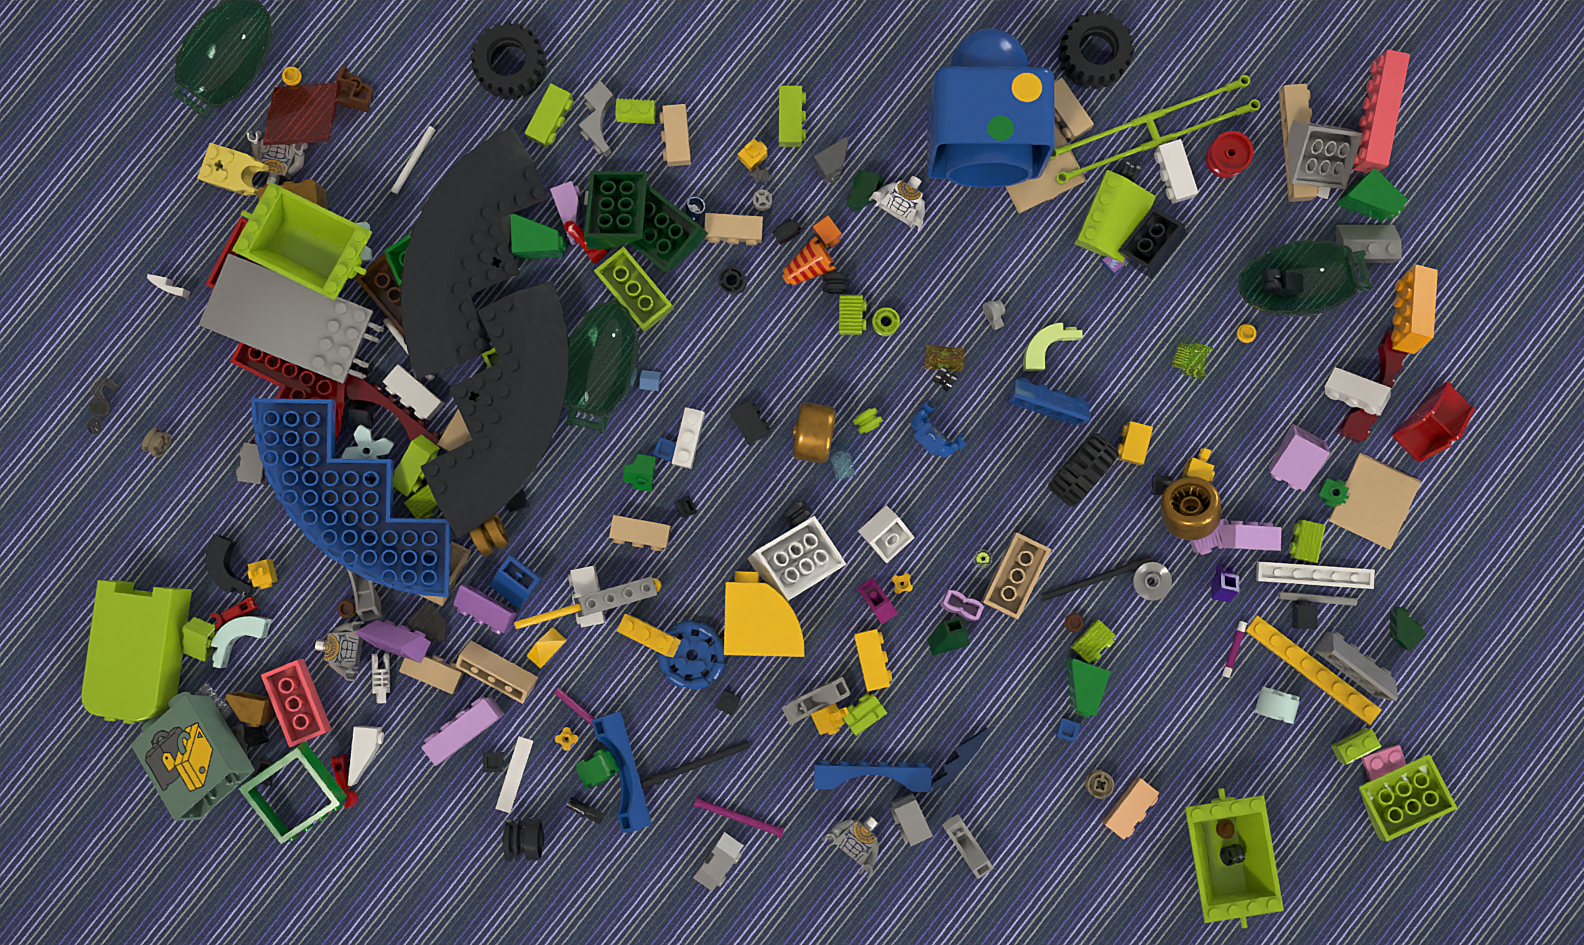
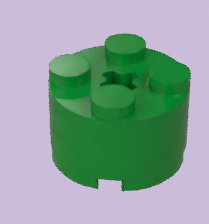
(597, 769)

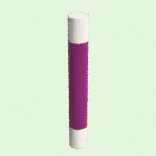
(1234, 649)

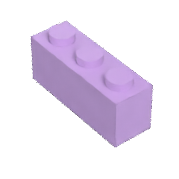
(1251, 536)

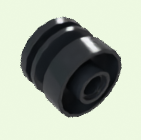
(526, 840)

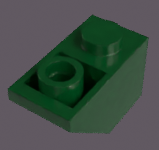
(864, 186)
(1405, 630)
(949, 636)

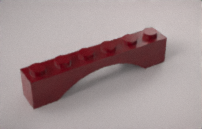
(361, 390)
(1357, 424)

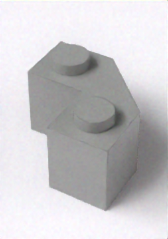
(718, 862)

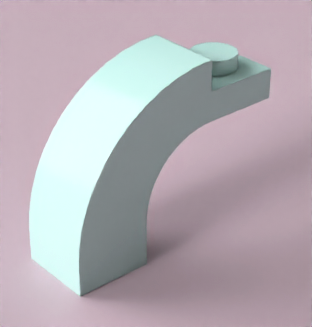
(232, 631)

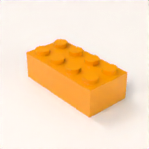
(1414, 309)

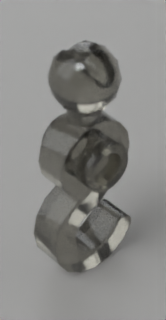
(100, 407)

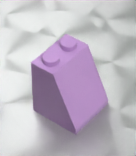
(1299, 458)

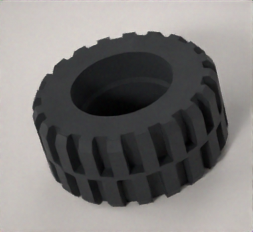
(1106, 28)
(498, 39)
(1083, 469)

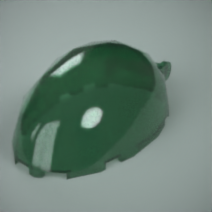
(223, 54)
(1326, 272)
(601, 364)

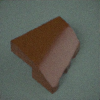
(353, 91)

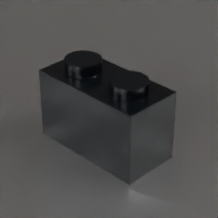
(749, 423)

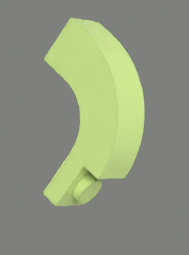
(1035, 352)

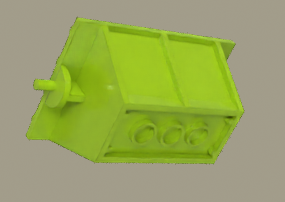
(303, 241)
(1244, 887)

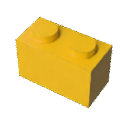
(1134, 442)

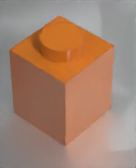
(827, 232)

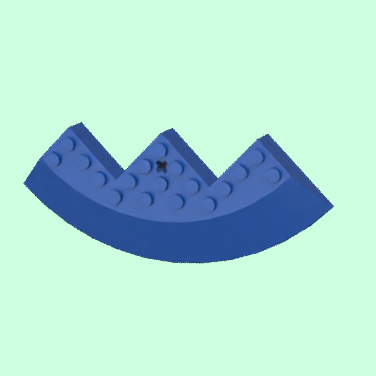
(340, 506)

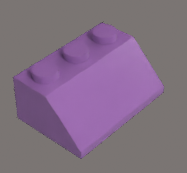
(484, 609)
(395, 640)

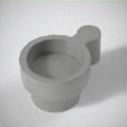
(993, 312)

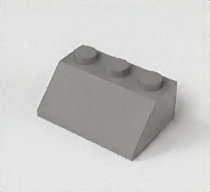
(1379, 242)

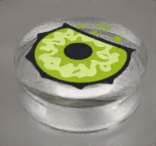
(982, 558)

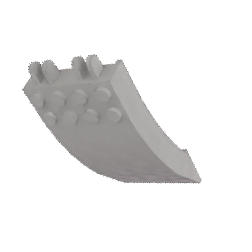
(288, 319)

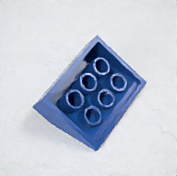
(1049, 402)

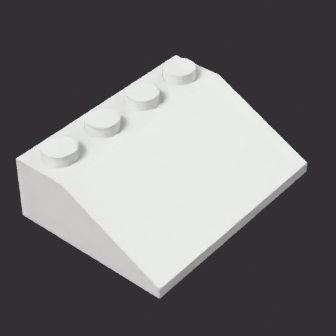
(797, 559)

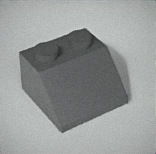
(831, 161)

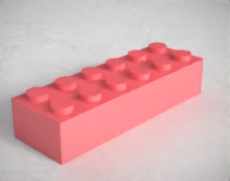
(1381, 110)

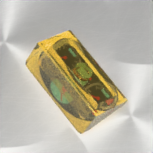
(939, 356)

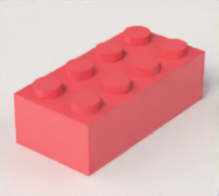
(296, 702)

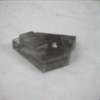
(429, 622)

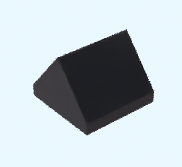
(685, 507)
(256, 735)

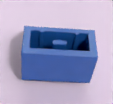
(515, 581)

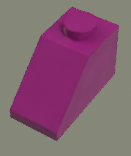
(877, 601)

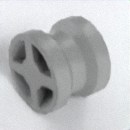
(762, 196)

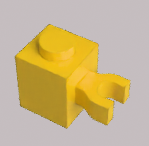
(753, 154)
(1199, 467)
(262, 573)
(829, 718)

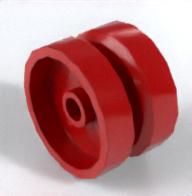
(1229, 154)

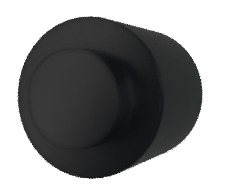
(787, 231)

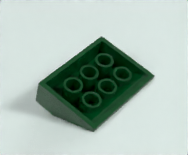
(615, 208)
(667, 232)

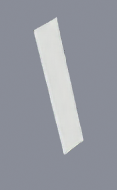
(514, 774)

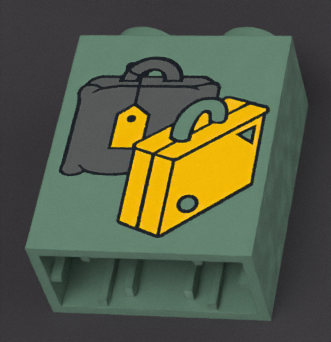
(191, 756)

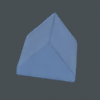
(650, 380)

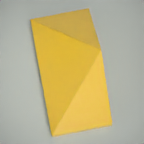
(546, 647)

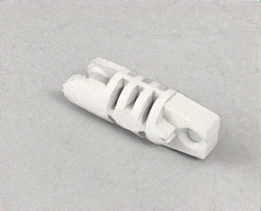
(381, 678)

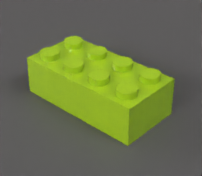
(634, 289)

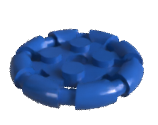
(703, 660)

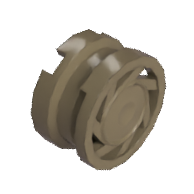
(156, 442)
(1099, 784)

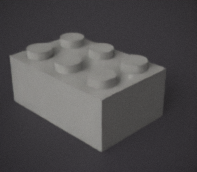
(913, 824)

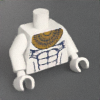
(902, 201)

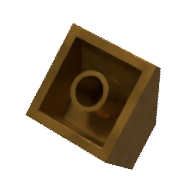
(251, 708)

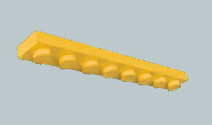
(1313, 670)

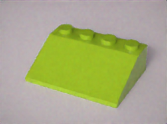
(1113, 215)
(1406, 798)

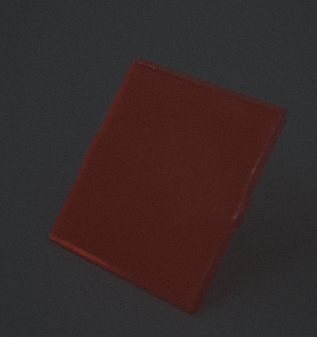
(301, 114)

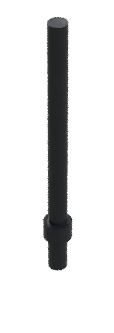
(1131, 566)
(659, 777)

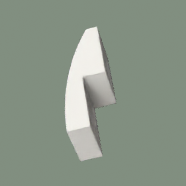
(167, 285)

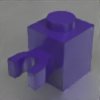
(1225, 584)

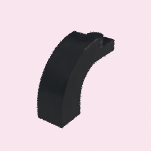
(219, 568)

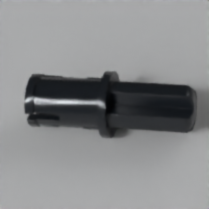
(585, 810)

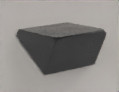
(1159, 484)
(518, 502)
(262, 764)

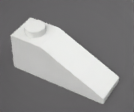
(364, 747)

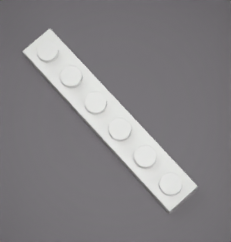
(1315, 575)

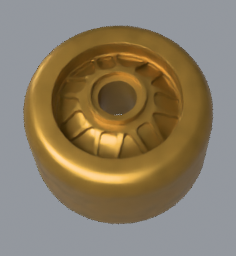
(813, 432)
(1191, 508)

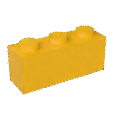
(648, 635)
(873, 659)

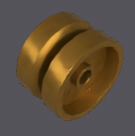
(490, 534)

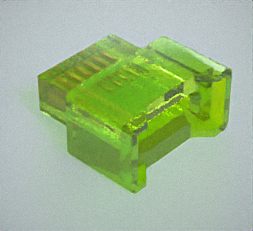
(1191, 359)

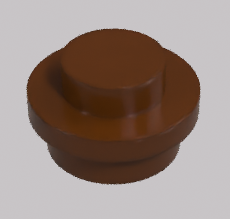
(347, 608)
(1074, 622)
(1225, 829)

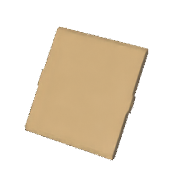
(1036, 191)
(1376, 501)

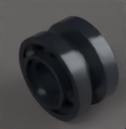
(724, 278)
(835, 283)
(797, 513)

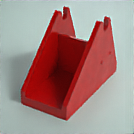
(1435, 424)

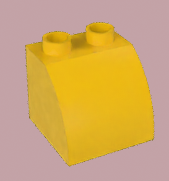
(759, 620)

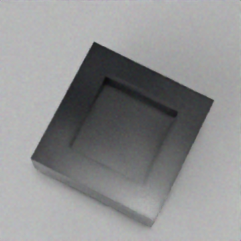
(728, 702)
(493, 762)

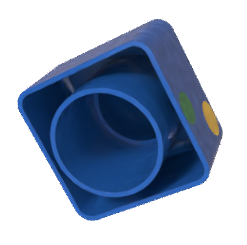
(990, 114)

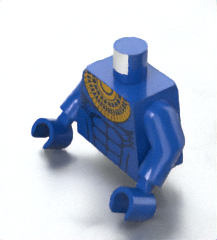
(931, 436)

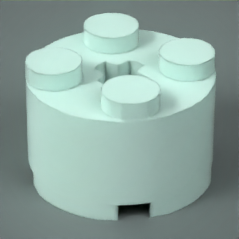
(1277, 705)

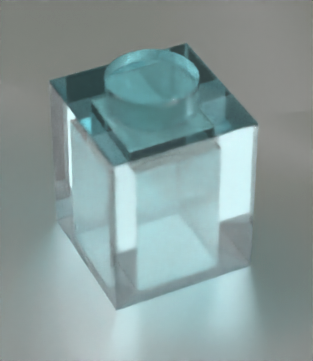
(842, 465)

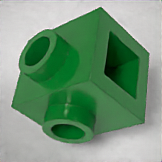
(1326, 492)

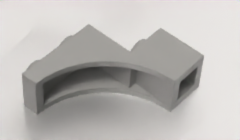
(599, 101)
(366, 598)

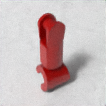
(578, 235)
(234, 612)
(342, 779)

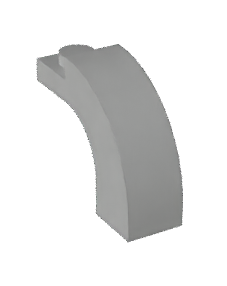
(815, 700)
(967, 846)

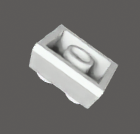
(886, 534)

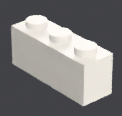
(1175, 171)
(1357, 391)
(413, 393)
(688, 438)
(586, 582)

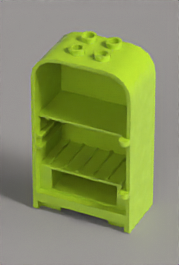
(134, 651)

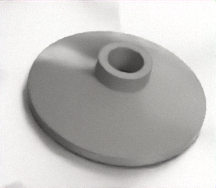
(1161, 584)

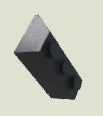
(1153, 242)

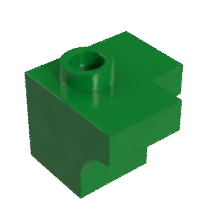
(640, 472)

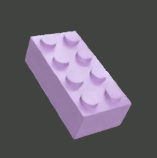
(460, 732)

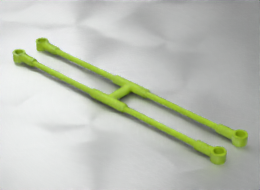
(1157, 140)

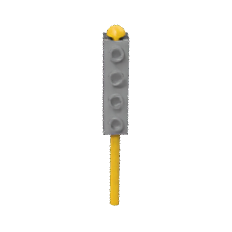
(600, 601)

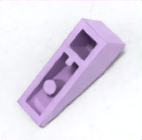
(568, 203)

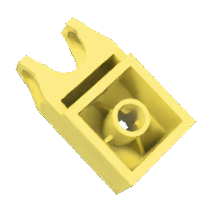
(230, 170)

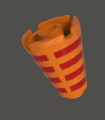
(808, 263)

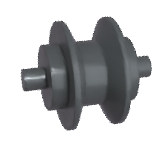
(760, 175)

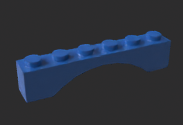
(915, 778)
(633, 808)

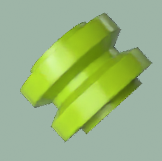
(888, 313)
(867, 420)

